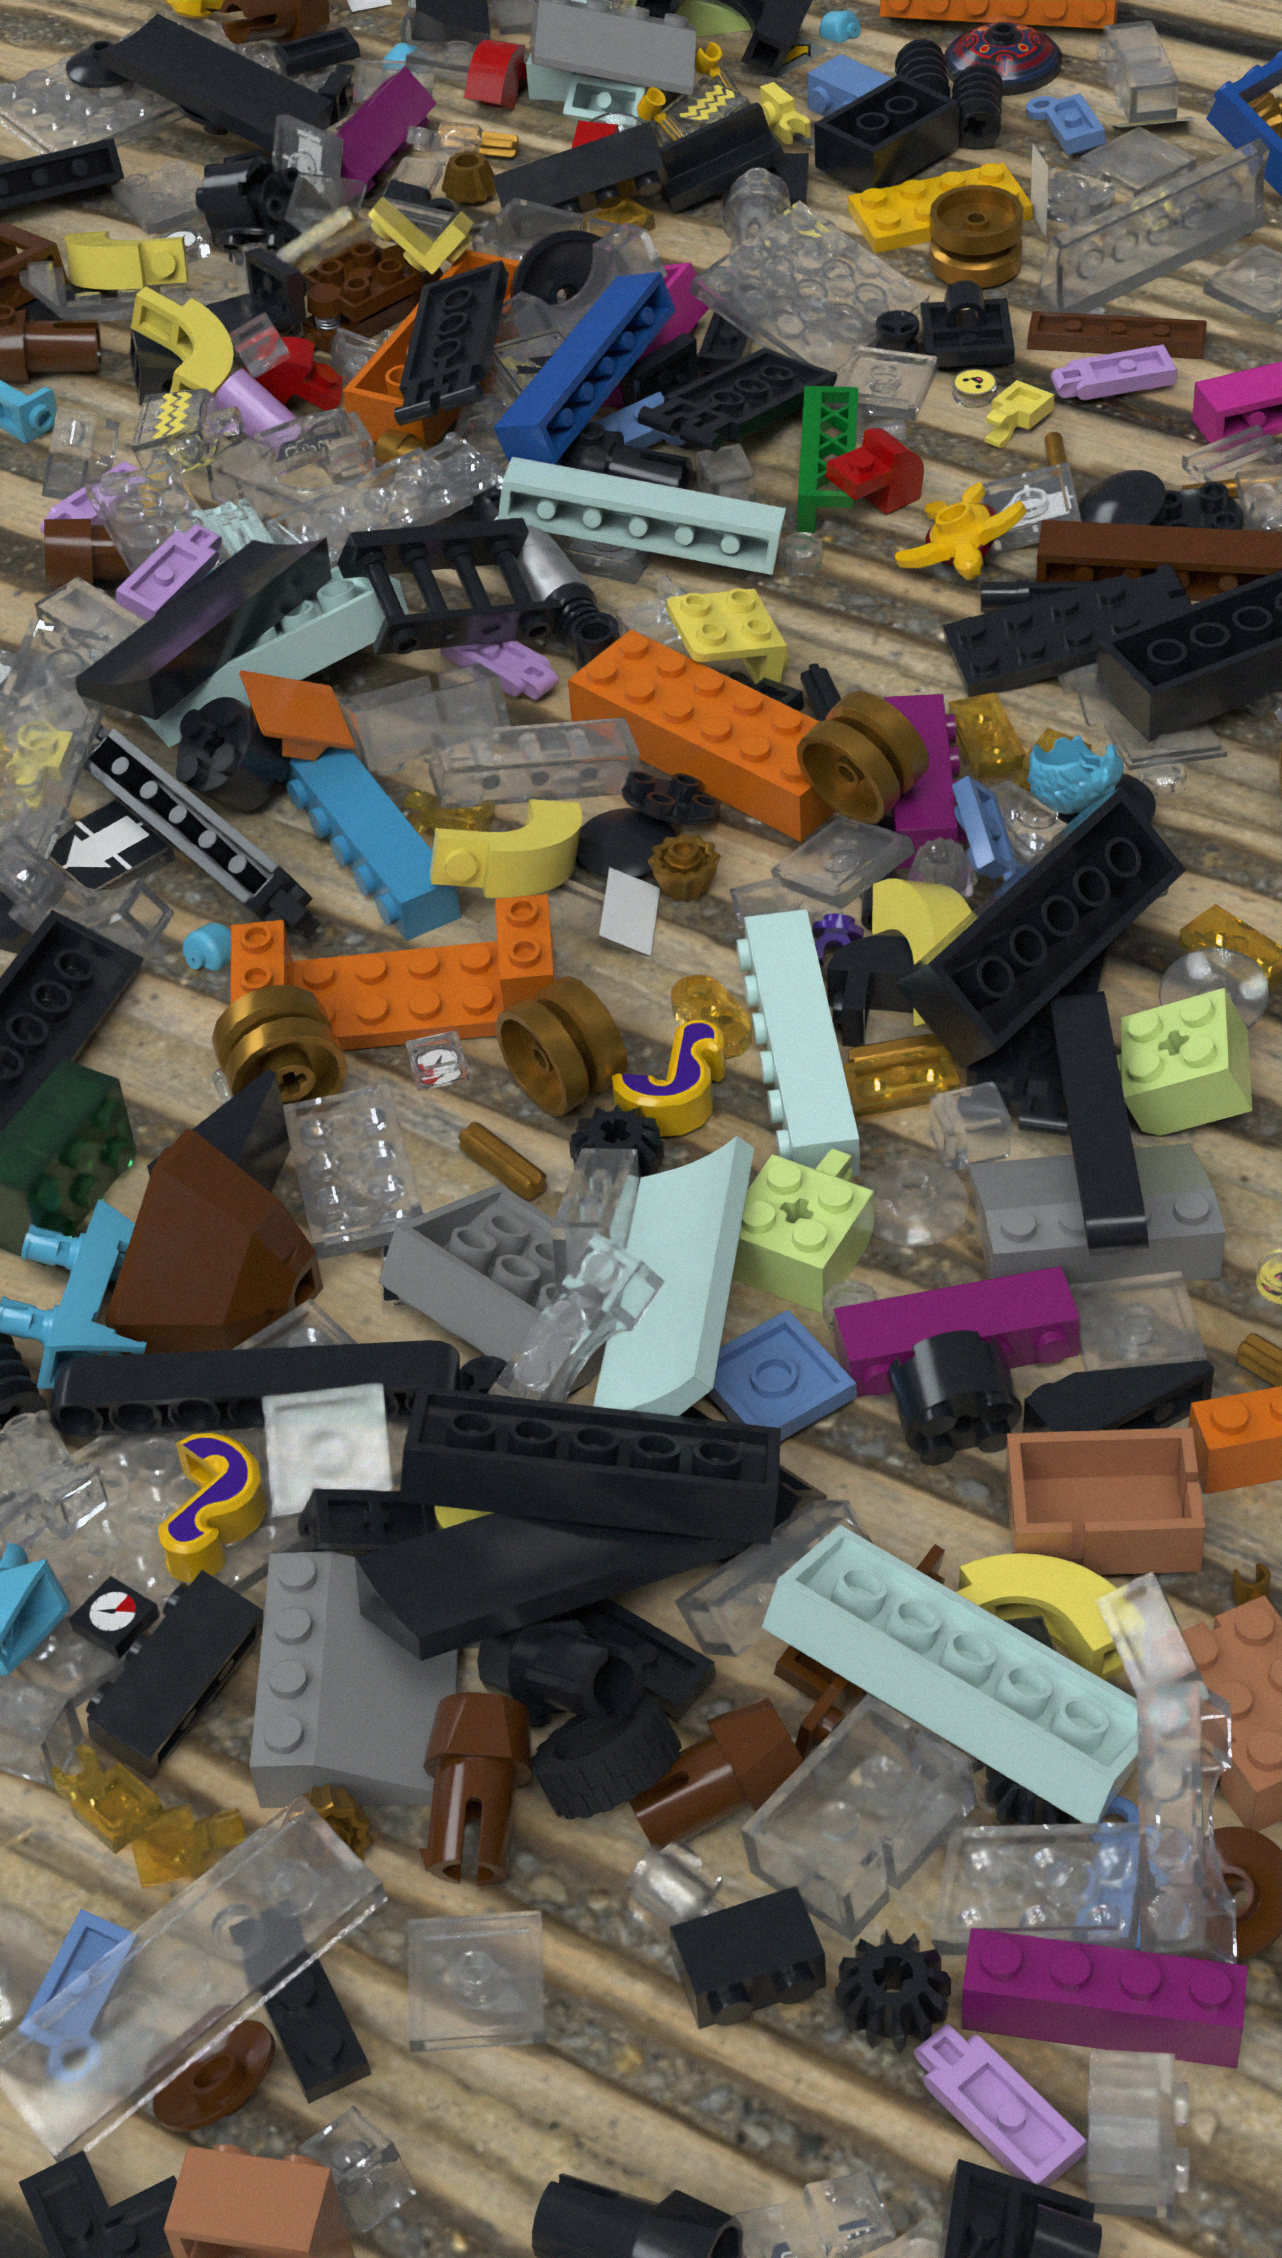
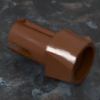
(275, 19)
(46, 345)
(82, 551)
(477, 1759)
(719, 1775)

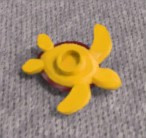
(961, 533)

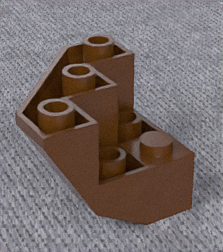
(208, 1256)

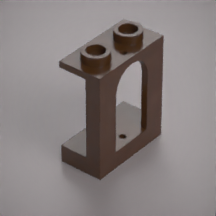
(11, 263)

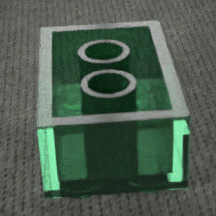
(62, 1153)

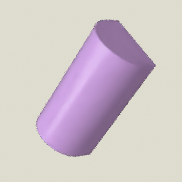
(256, 404)

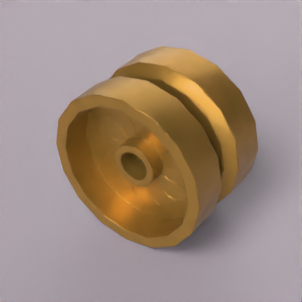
(976, 235)
(863, 757)
(283, 1032)
(561, 1045)

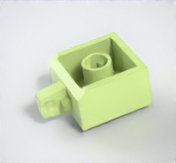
(1185, 1063)
(803, 1228)

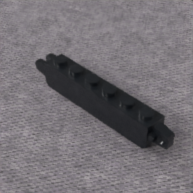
(199, 833)

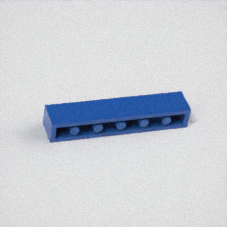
(585, 368)

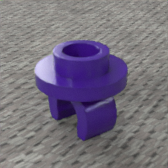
(834, 931)

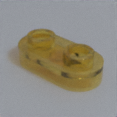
(706, 999)

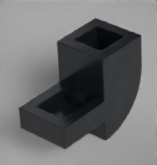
(863, 980)

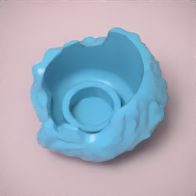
(1072, 775)

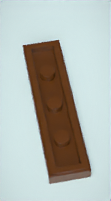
(1115, 334)

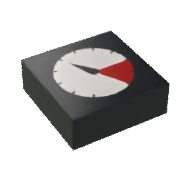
(114, 1617)

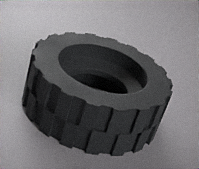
(602, 1764)

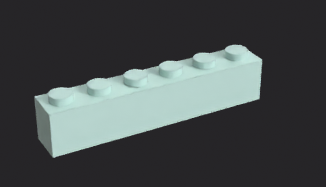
(642, 515)
(798, 1039)

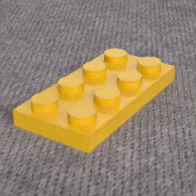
(901, 213)

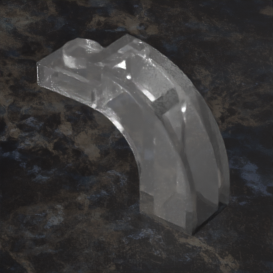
(125, 915)

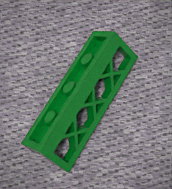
(818, 445)

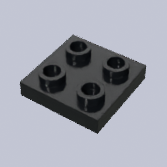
(971, 335)
(1014, 2218)

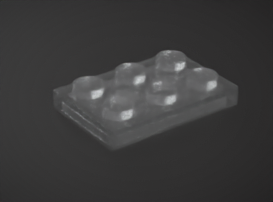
(1040, 1883)

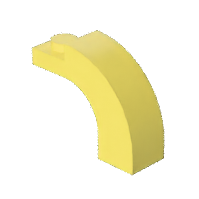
(124, 264)
(191, 334)
(515, 860)
(918, 912)
(1050, 1588)

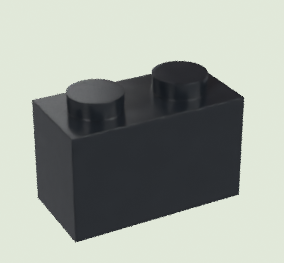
(748, 1958)

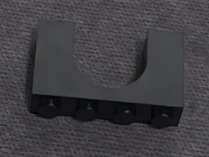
(772, 26)

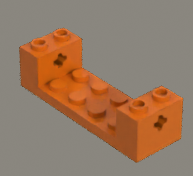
(413, 991)

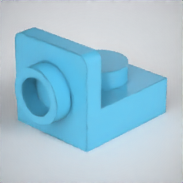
(26, 415)

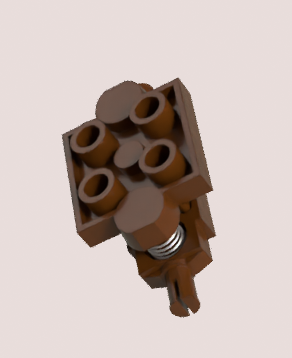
(361, 292)

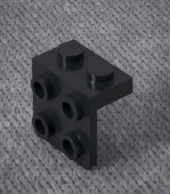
(273, 289)
(663, 371)

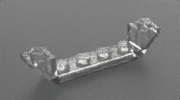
(49, 287)

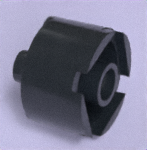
(232, 194)
(229, 755)
(955, 1396)

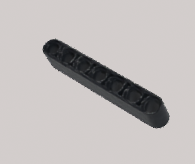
(1098, 1125)
(228, 1385)

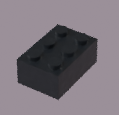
(886, 134)

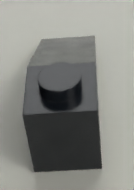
(1119, 1398)

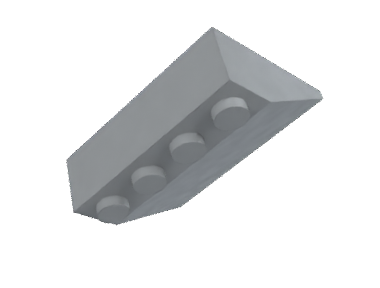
(615, 43)
(1035, 1218)
(479, 1271)
(338, 1692)

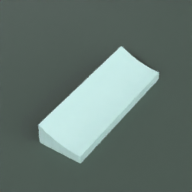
(312, 636)
(689, 1236)
(959, 1672)

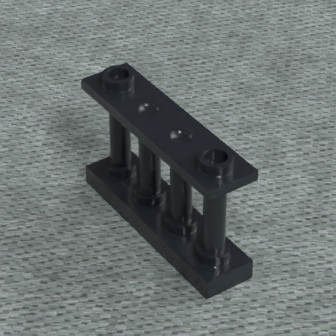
(457, 548)

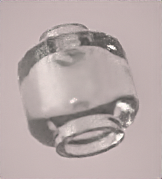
(672, 1887)

